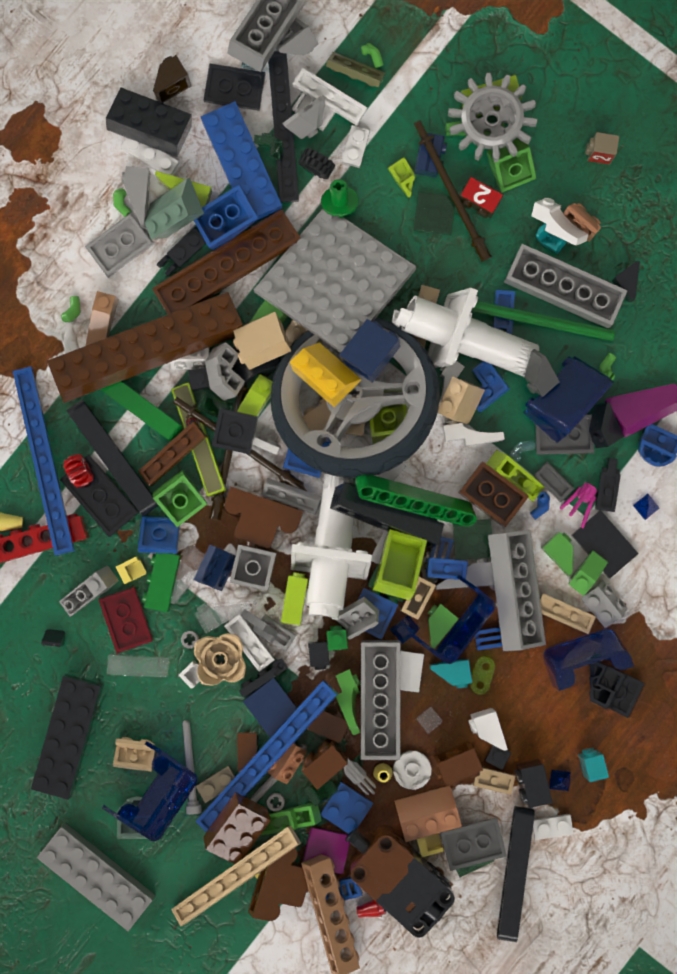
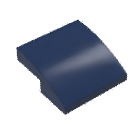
(215, 568)

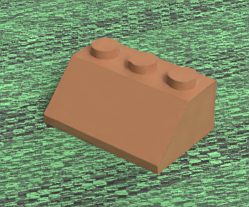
(428, 813)

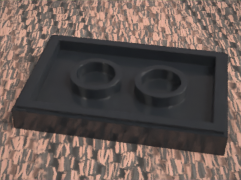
(234, 84)
(607, 541)

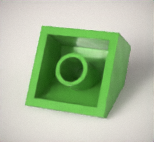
(512, 170)
(179, 498)

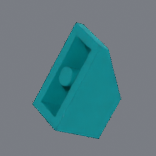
(456, 674)

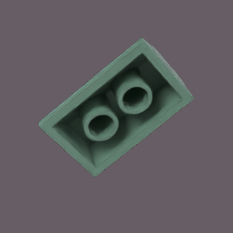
(173, 211)

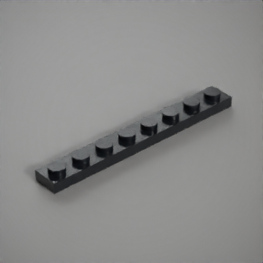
(281, 112)

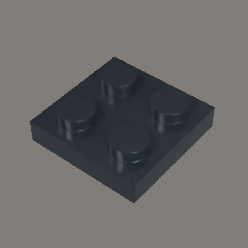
(235, 431)

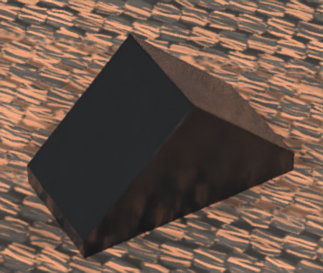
(628, 280)

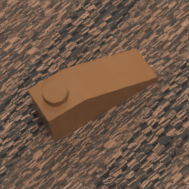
(101, 317)

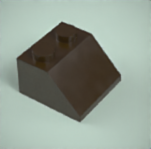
(170, 79)

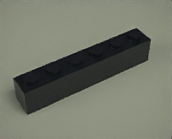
(384, 517)

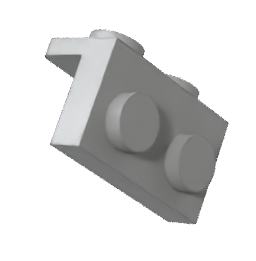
(604, 604)
(358, 617)

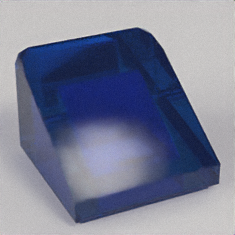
(405, 629)

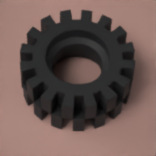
(316, 163)

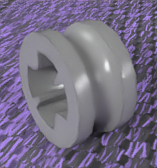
(184, 636)
(270, 804)

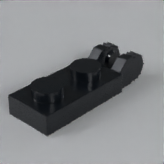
(183, 251)

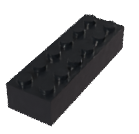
(67, 736)

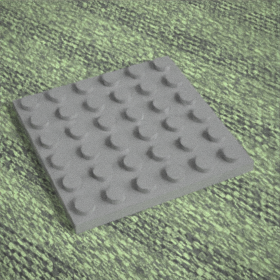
(334, 279)

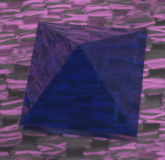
(646, 506)
(560, 780)

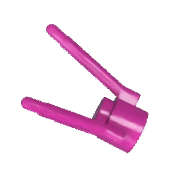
(585, 494)

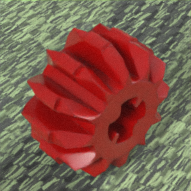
(78, 470)

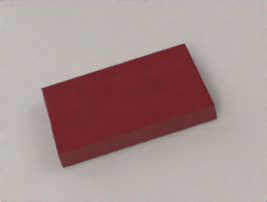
(125, 620)

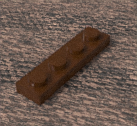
(172, 453)

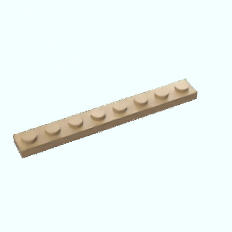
(236, 875)

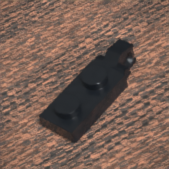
(608, 487)
(263, 677)

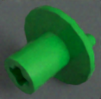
(339, 199)

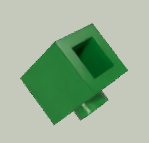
(336, 638)

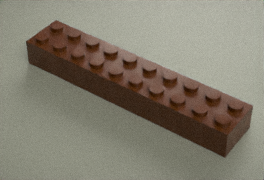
(145, 347)

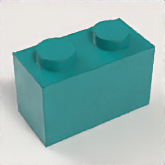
(593, 765)

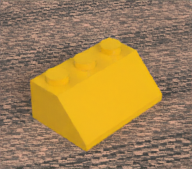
(324, 373)

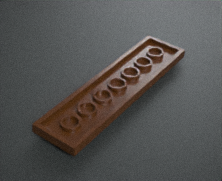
(227, 263)

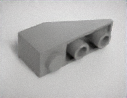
(89, 590)

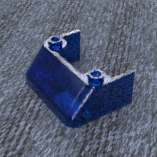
(465, 628)
(162, 798)

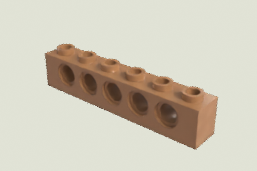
(323, 908)

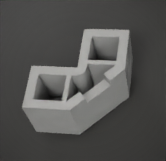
(220, 374)

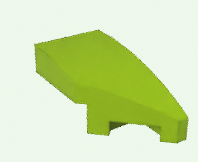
(403, 175)

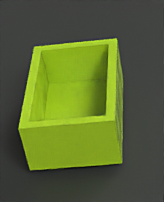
(400, 565)

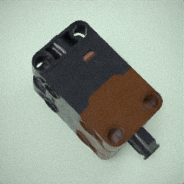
(400, 879)

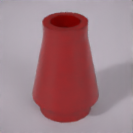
(370, 909)

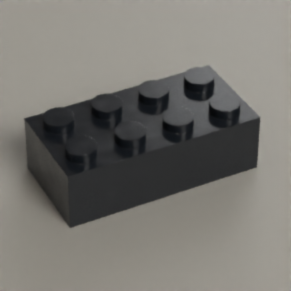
(148, 122)

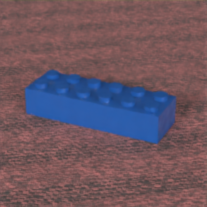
(241, 159)

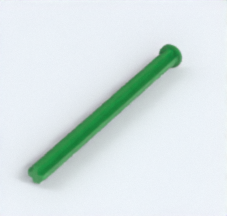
(544, 321)

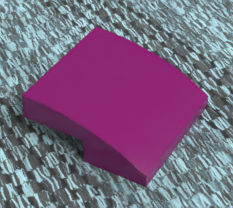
(329, 844)

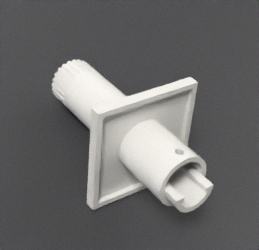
(454, 331)
(330, 557)

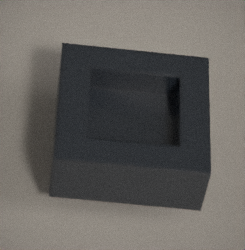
(497, 757)

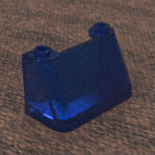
(569, 400)
(582, 651)

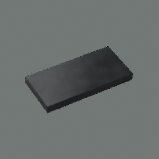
(102, 500)

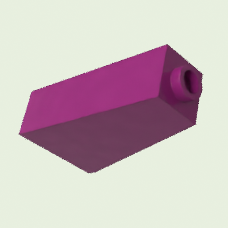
(643, 407)

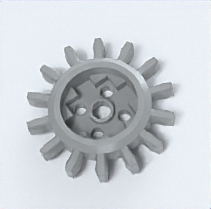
(482, 102)

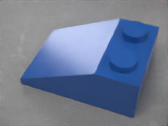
(225, 218)

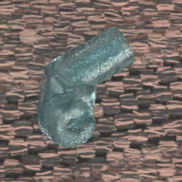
(521, 447)

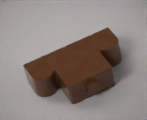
(260, 517)
(278, 884)

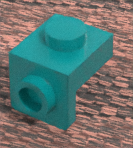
(549, 240)

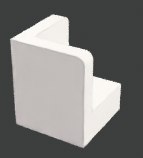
(189, 674)

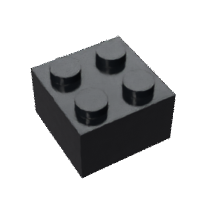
(533, 783)

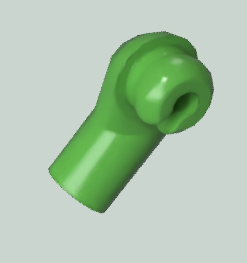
(374, 53)
(118, 202)
(73, 312)
(605, 366)

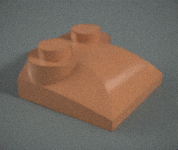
(583, 220)

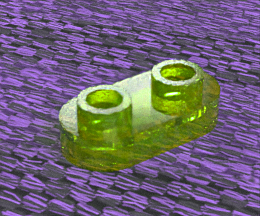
(482, 675)

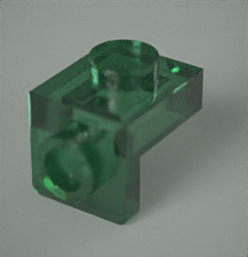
(273, 143)
(322, 794)

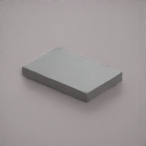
(119, 245)

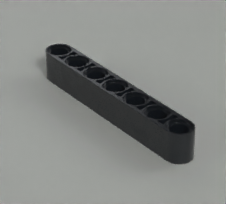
(112, 457)
(515, 874)

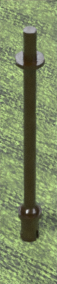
(477, 241)
(283, 475)
(219, 499)

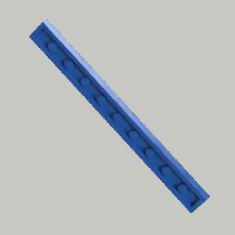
(43, 461)
(271, 751)

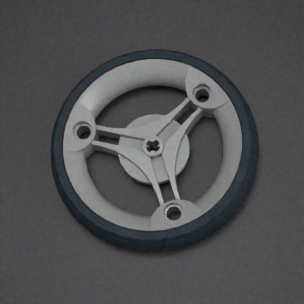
(370, 398)

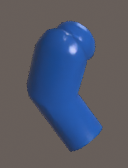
(543, 505)

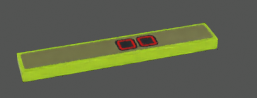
(203, 452)

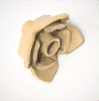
(209, 670)

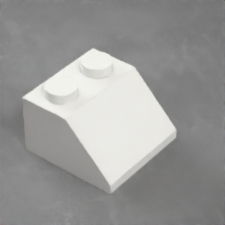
(487, 727)

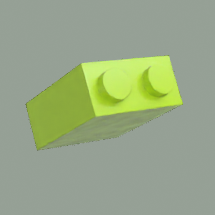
(294, 599)

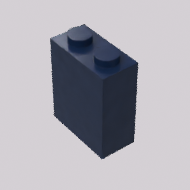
(370, 350)
(270, 706)

